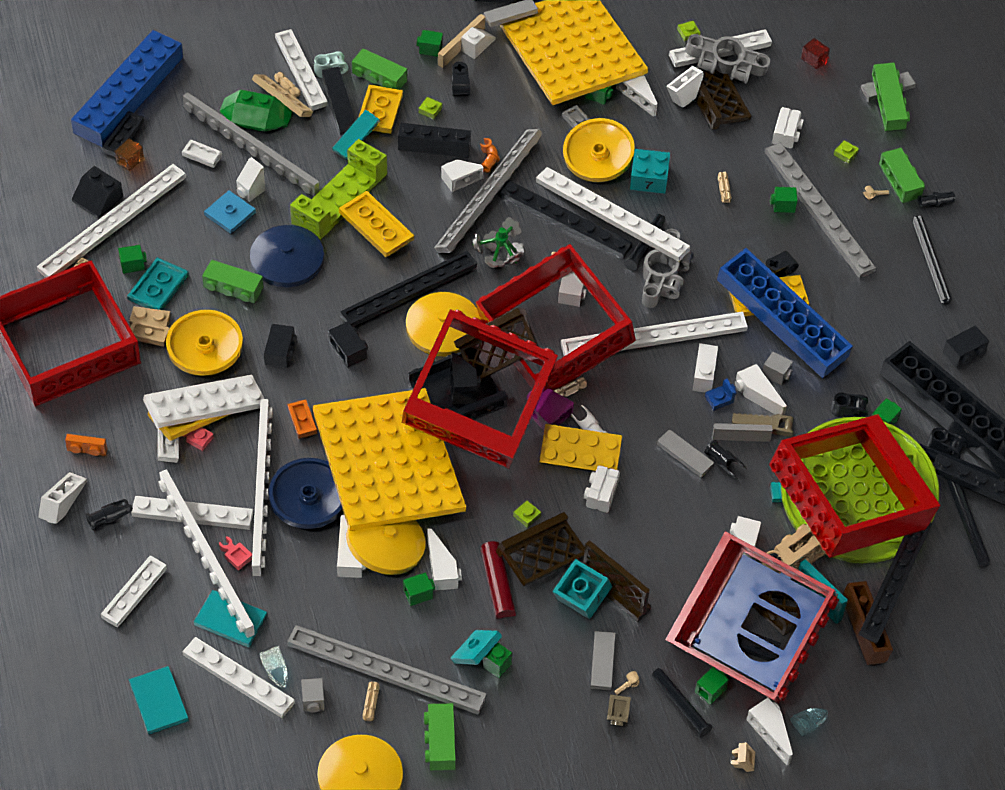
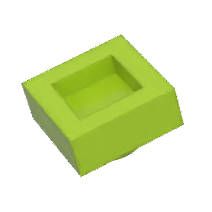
(687, 29)
(430, 108)
(846, 151)
(527, 514)

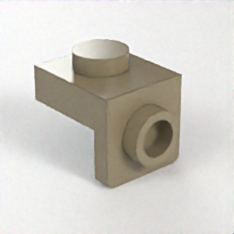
(618, 709)

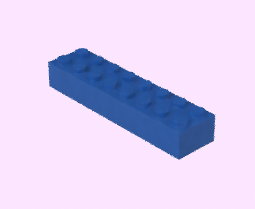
(127, 87)
(784, 312)

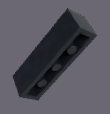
(434, 140)

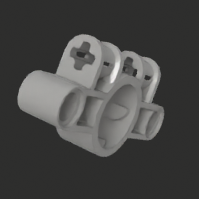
(746, 64)
(663, 284)

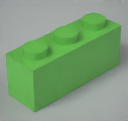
(379, 70)
(901, 175)
(232, 281)
(440, 736)

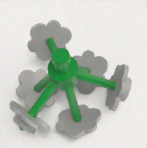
(497, 240)

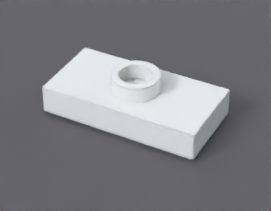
(202, 153)

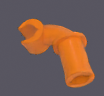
(492, 155)

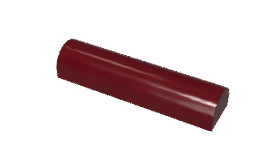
(497, 581)

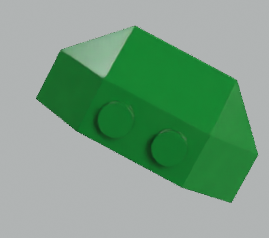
(255, 111)

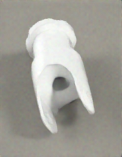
(589, 423)

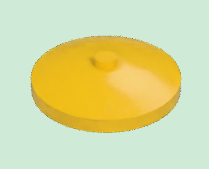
(598, 150)
(427, 317)
(204, 342)
(388, 547)
(360, 764)

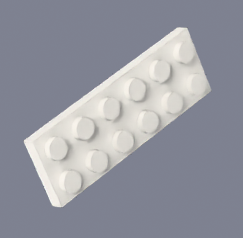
(203, 401)

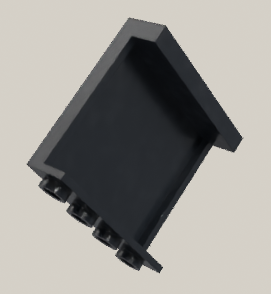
(439, 389)

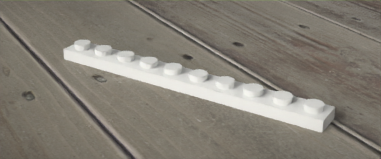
(613, 214)
(111, 221)
(673, 331)
(262, 493)
(208, 558)

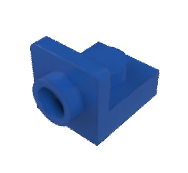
(721, 395)

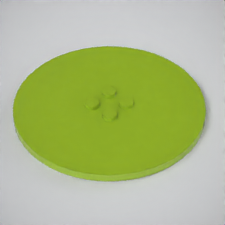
(859, 489)

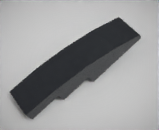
(338, 99)

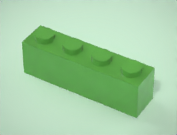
(890, 97)

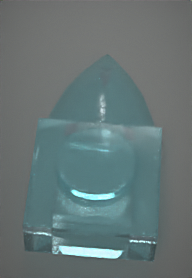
(275, 666)
(809, 720)

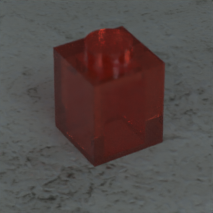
(815, 53)

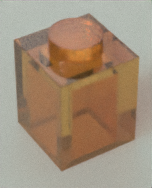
(129, 154)

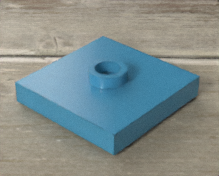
(229, 212)

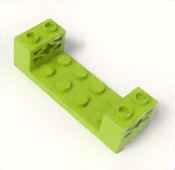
(361, 174)

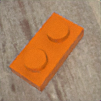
(302, 419)
(86, 444)

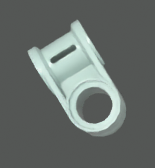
(329, 60)

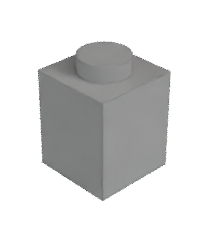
(778, 368)
(312, 695)

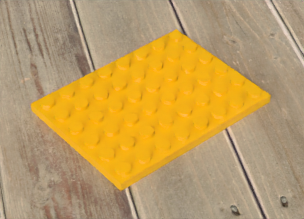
(573, 48)
(383, 466)

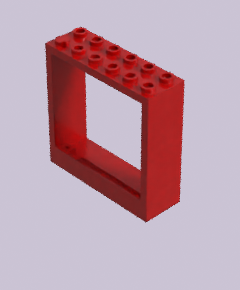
(539, 278)
(82, 370)
(462, 430)
(891, 462)

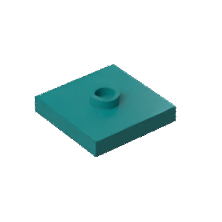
(476, 647)

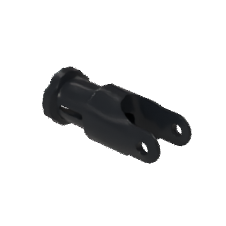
(723, 457)
(108, 513)

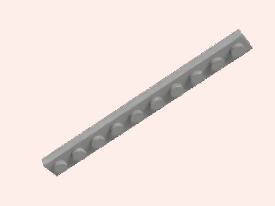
(251, 144)
(488, 191)
(820, 210)
(386, 669)

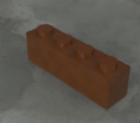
(857, 607)

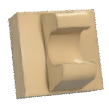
(745, 756)

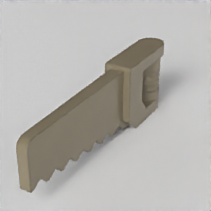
(774, 420)

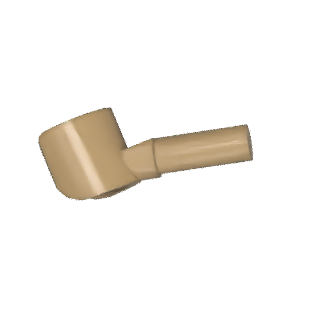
(870, 193)
(633, 681)

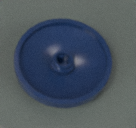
(287, 255)
(305, 494)

